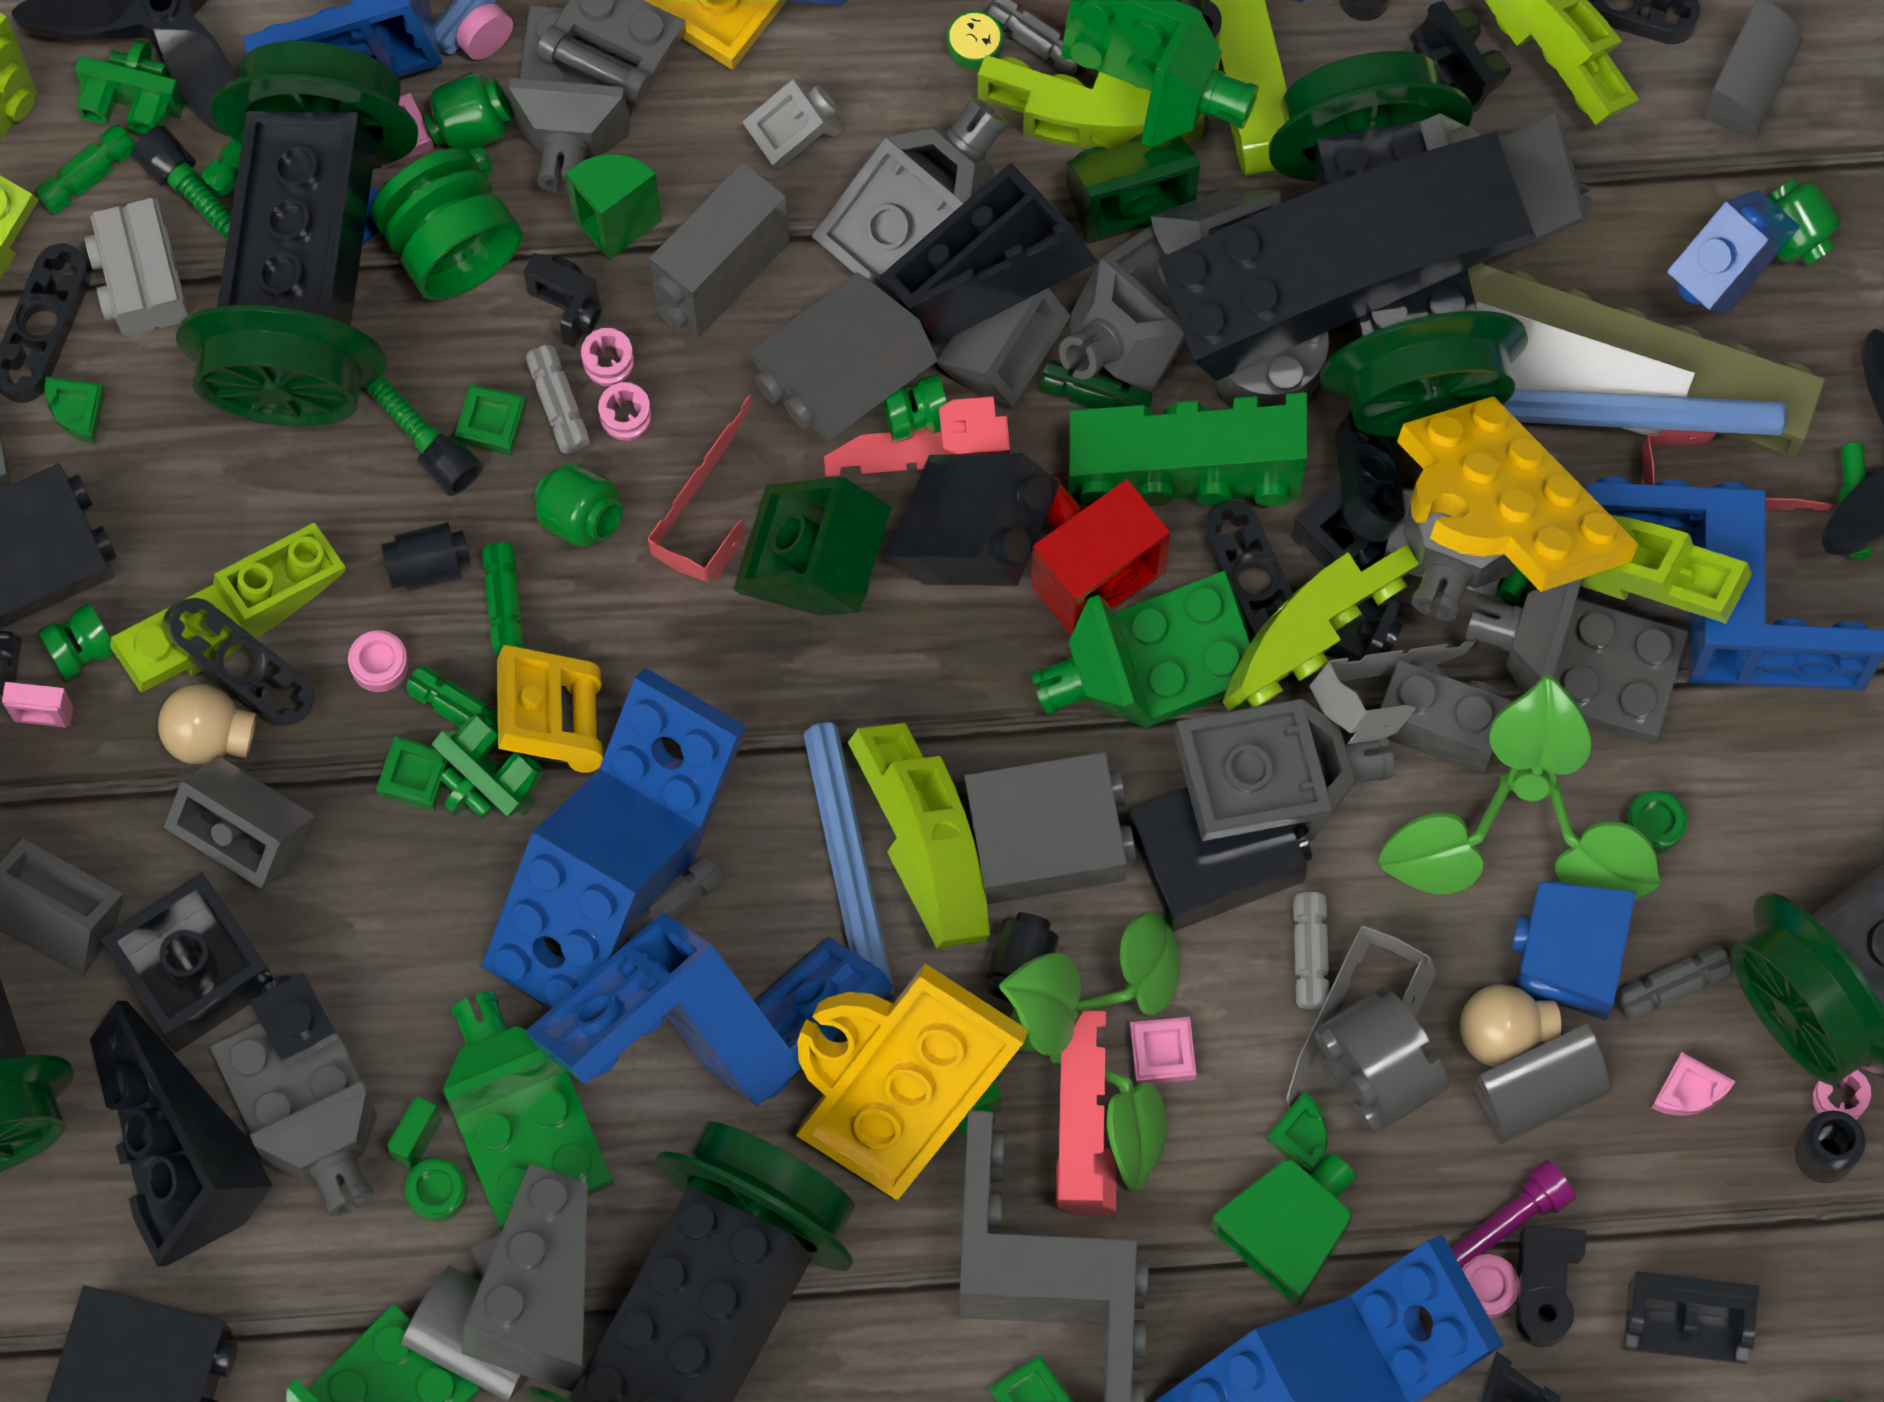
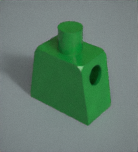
(1288, 1223)

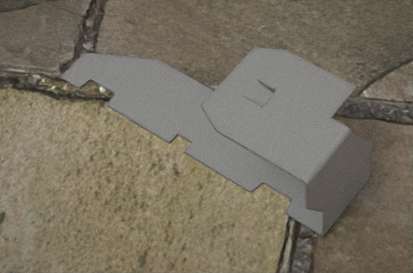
(1344, 705)
(1417, 988)

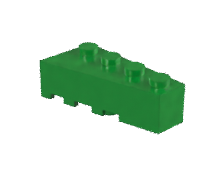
(1191, 452)

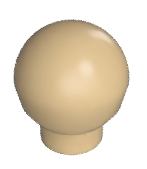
(204, 724)
(1506, 1023)

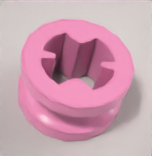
(596, 342)
(614, 396)
(1859, 1101)

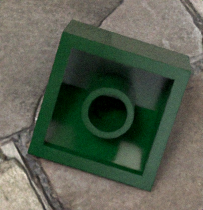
(1130, 183)
(814, 546)

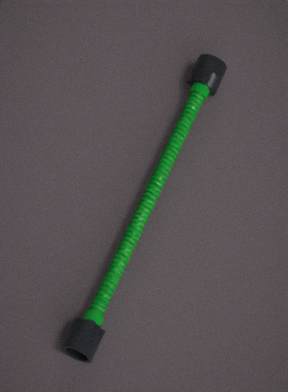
(441, 455)

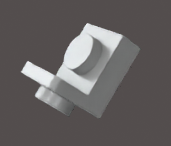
(792, 121)

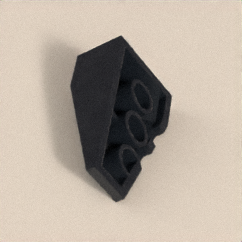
(184, 1152)

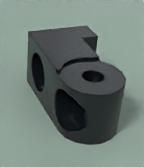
(1542, 1305)

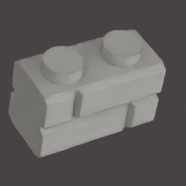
(137, 267)

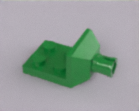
(1161, 50)
(1152, 655)
(516, 1108)
(385, 1371)

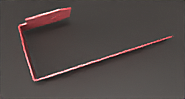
(1679, 437)
(879, 454)
(734, 538)
(1084, 1167)

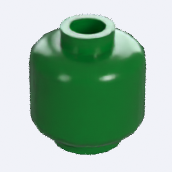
(468, 112)
(1814, 214)
(578, 505)

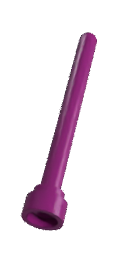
(1541, 1193)

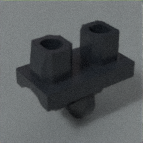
(1449, 42)

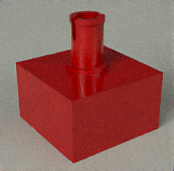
(1102, 551)

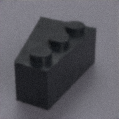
(987, 257)

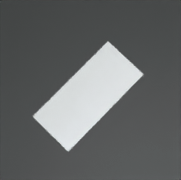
(1579, 364)

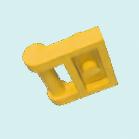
(532, 707)

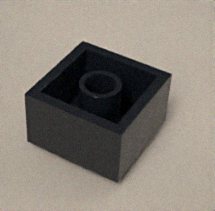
(188, 961)

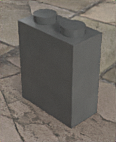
(719, 251)
(842, 357)
(1048, 827)

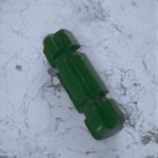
(1091, 392)

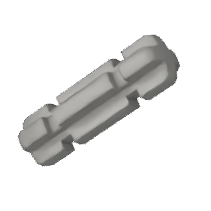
(557, 399)
(1311, 949)

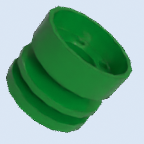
(446, 224)

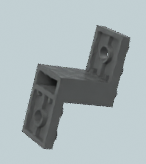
(1048, 1275)

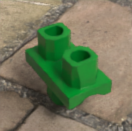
(129, 81)
(505, 786)

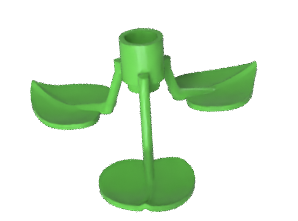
(1537, 739)
(1048, 1006)

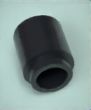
(426, 557)
(1016, 944)
(1838, 1132)

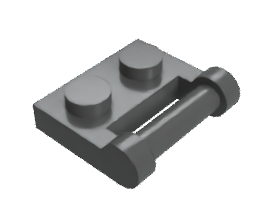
(623, 27)

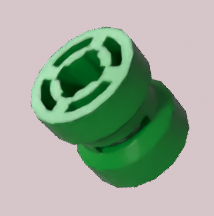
(926, 399)
(89, 635)

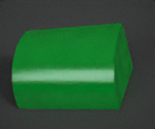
(614, 200)

